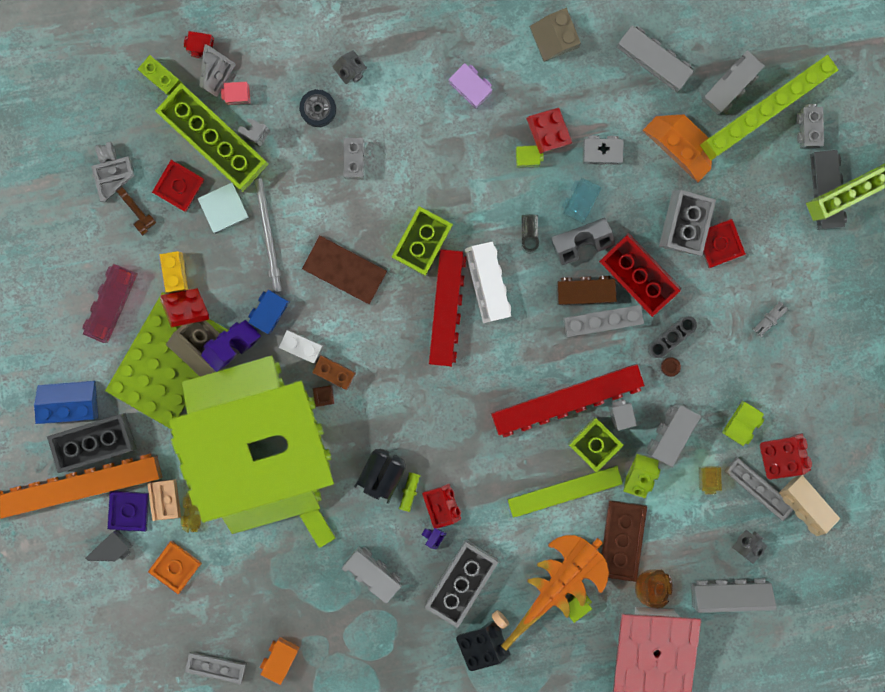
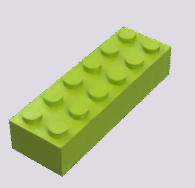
(211, 137)

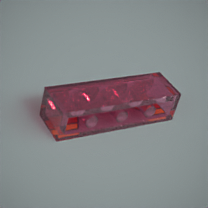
(109, 303)

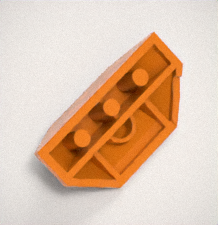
(682, 142)

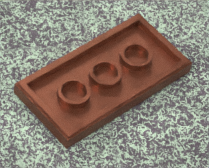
(344, 270)
(623, 539)

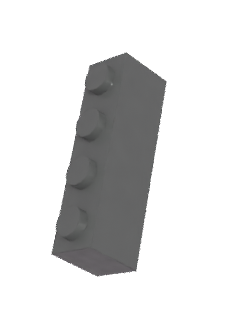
(826, 178)

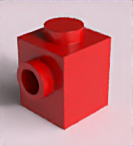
(195, 43)

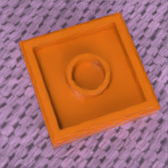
(174, 567)

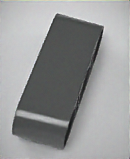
(681, 334)

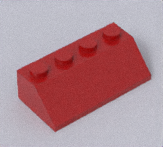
(640, 275)

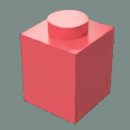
(236, 93)

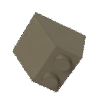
(555, 35)

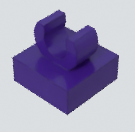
(434, 537)

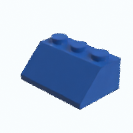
(66, 402)

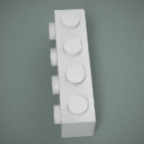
(488, 282)

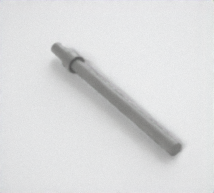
(274, 271)

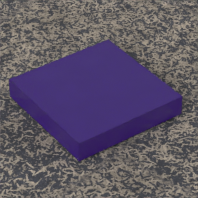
(128, 511)

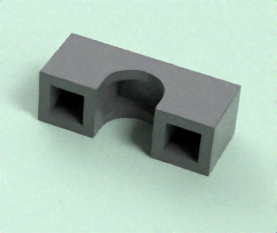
(594, 233)

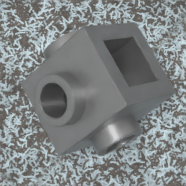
(350, 67)
(750, 546)

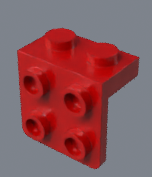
(786, 457)

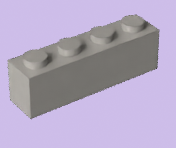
(654, 58)
(603, 321)

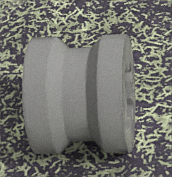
(106, 152)

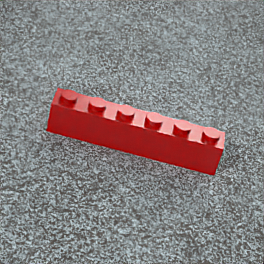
(445, 309)

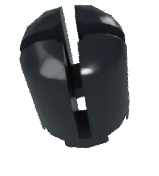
(390, 479)

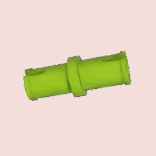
(409, 492)

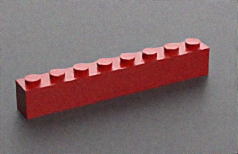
(568, 399)

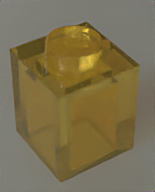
(710, 479)

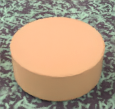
(500, 619)

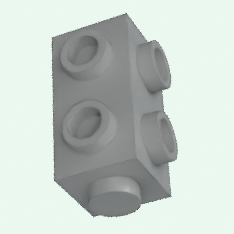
(811, 126)

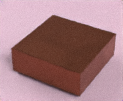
(323, 396)

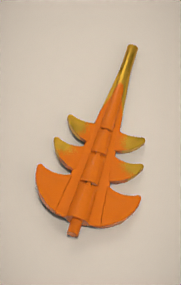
(580, 562)

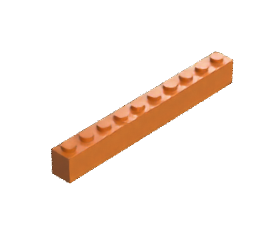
(79, 486)

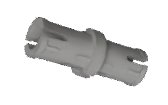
(770, 319)

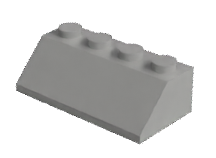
(733, 596)

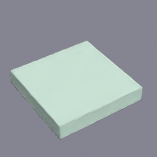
(223, 208)

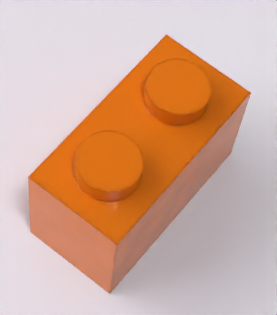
(279, 661)

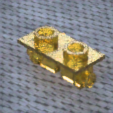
(190, 519)

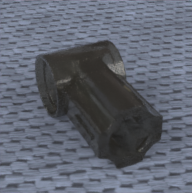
(529, 230)

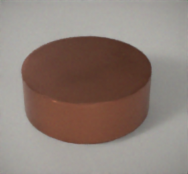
(670, 367)

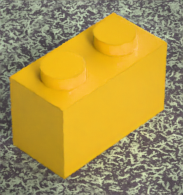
(173, 272)

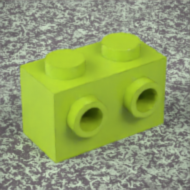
(641, 476)

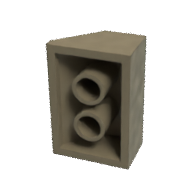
(189, 345)

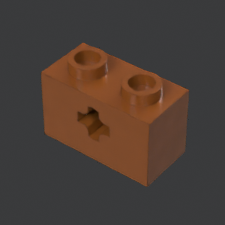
(334, 372)

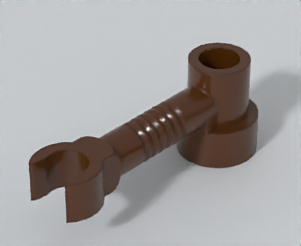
(144, 221)

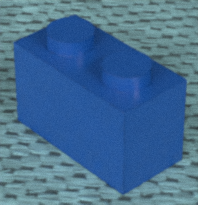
(268, 311)

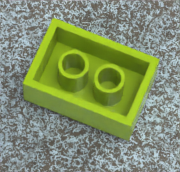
(422, 241)

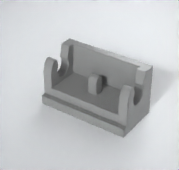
(256, 134)

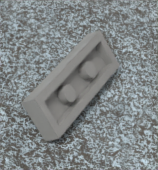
(215, 668)

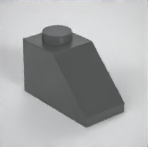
(111, 549)

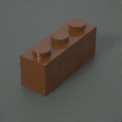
(586, 290)

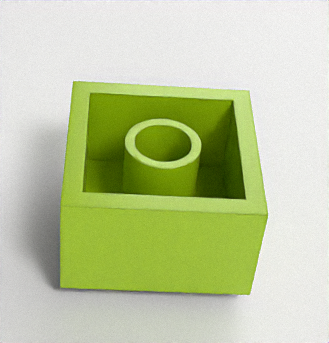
(595, 444)

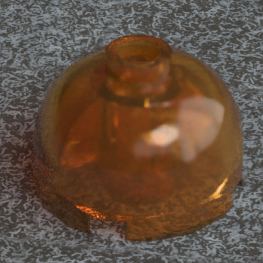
(653, 588)

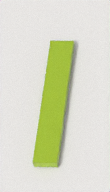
(565, 491)

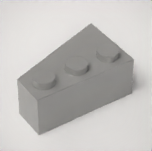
(733, 83)
(372, 574)

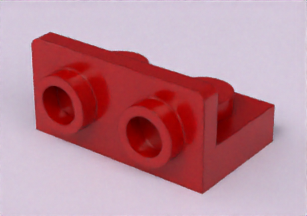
(442, 506)

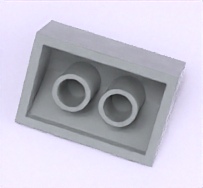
(687, 222)

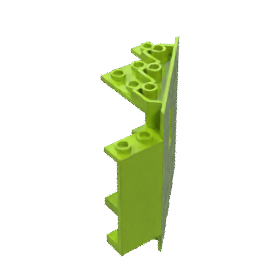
(213, 439)

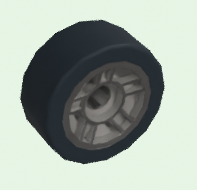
(311, 100)

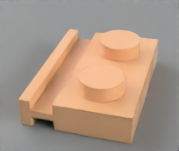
(164, 500)

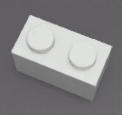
(301, 346)

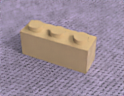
(809, 506)

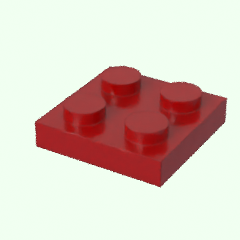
(549, 130)
(178, 185)
(722, 244)
(184, 307)

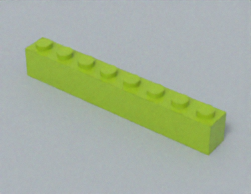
(769, 107)

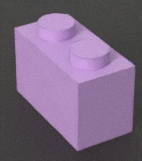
(470, 85)

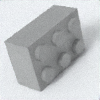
(673, 434)

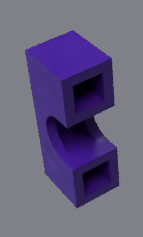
(219, 352)

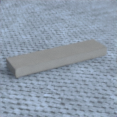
(758, 488)

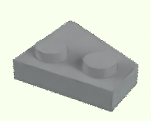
(214, 70)
(112, 176)

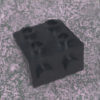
(483, 647)

